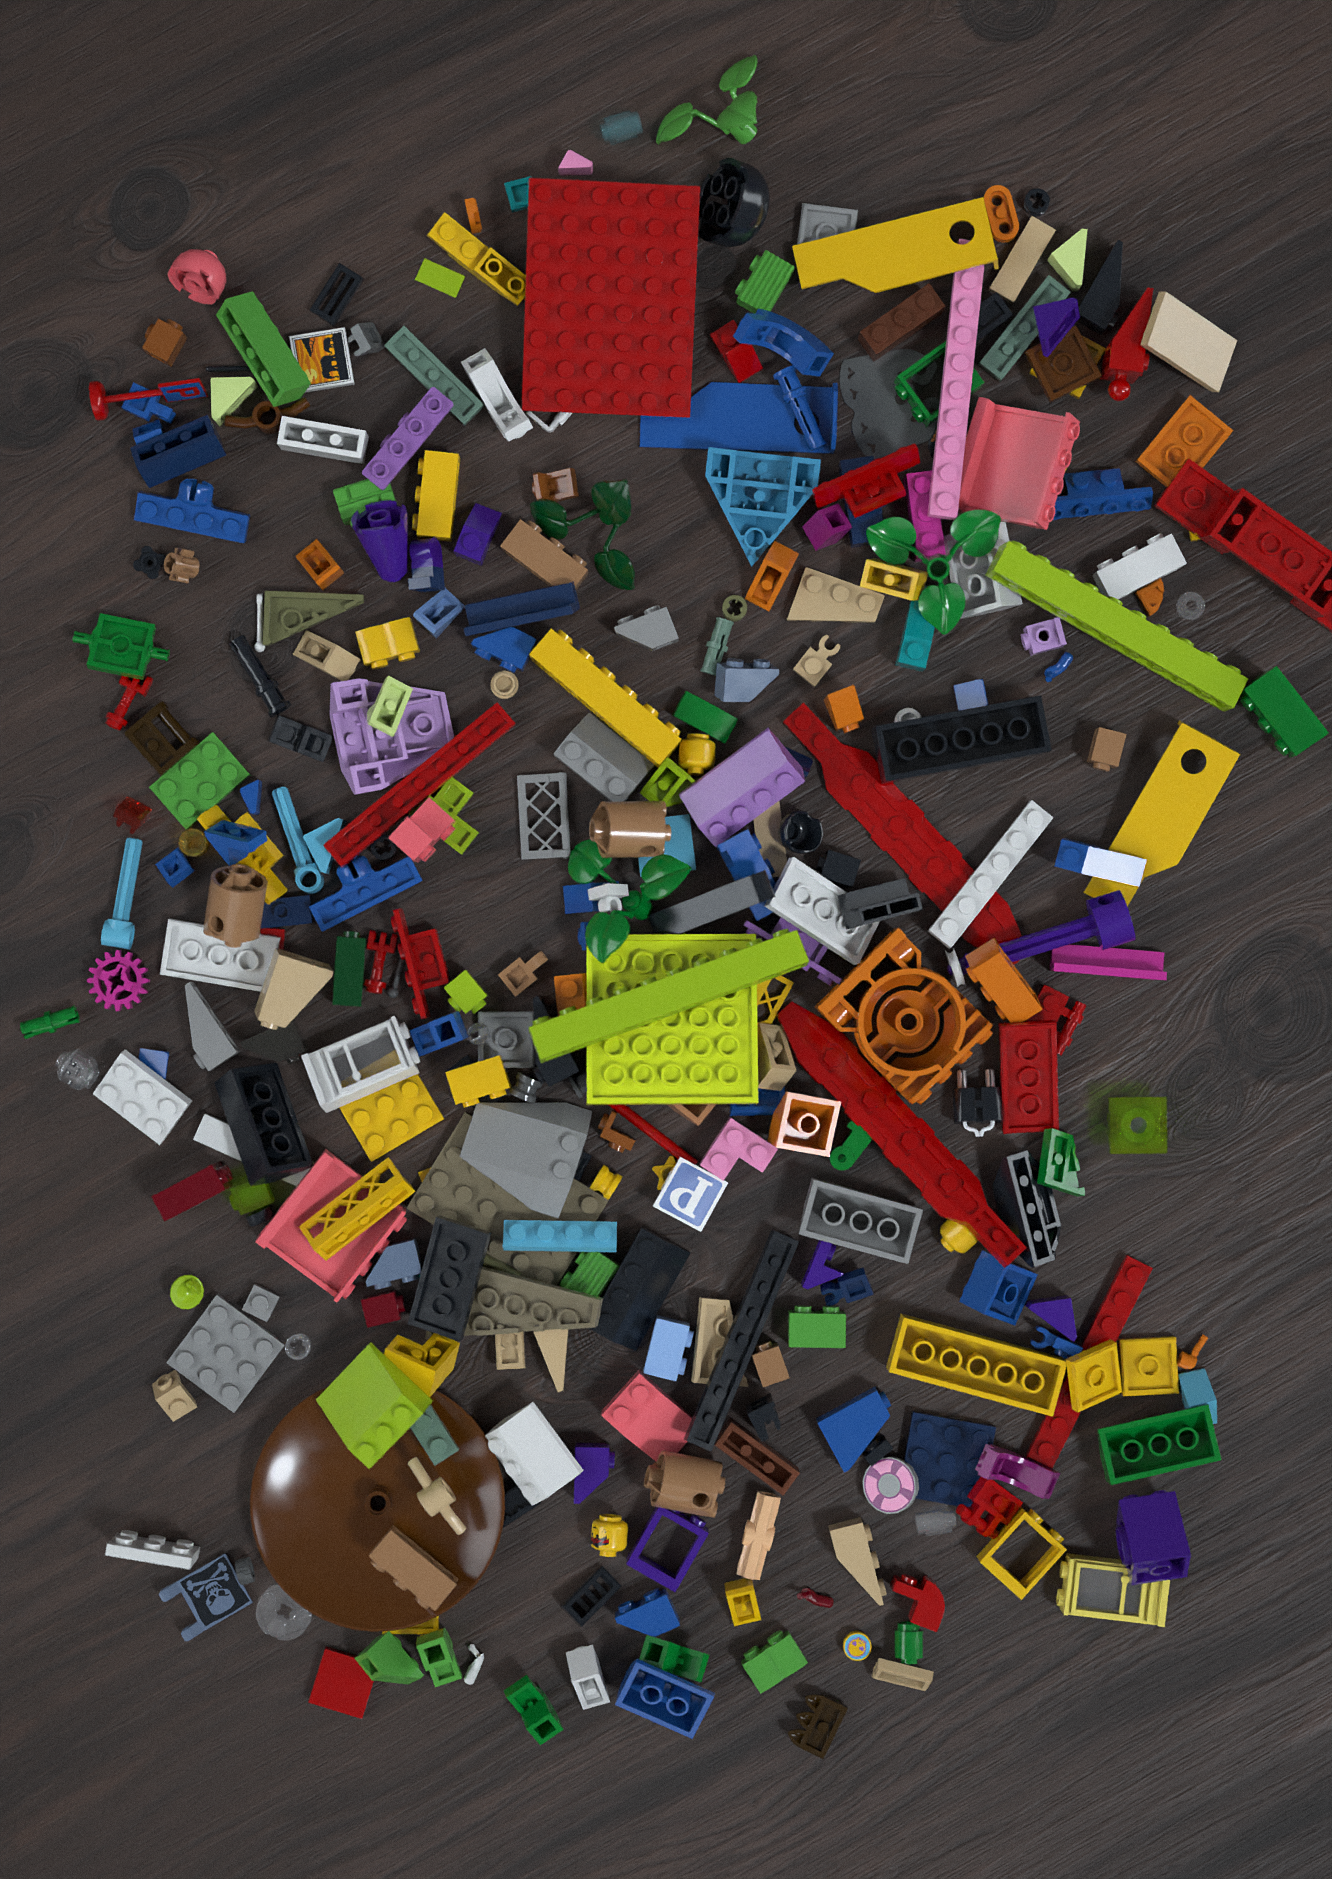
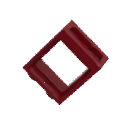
(193, 1190)

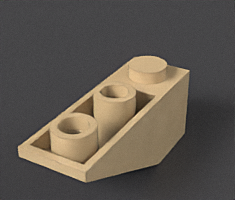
(852, 1550)

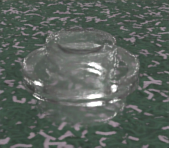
(1182, 609)

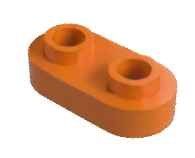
(1001, 215)

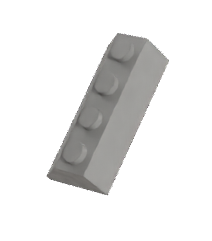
(860, 1220)

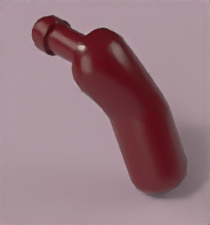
(816, 1599)

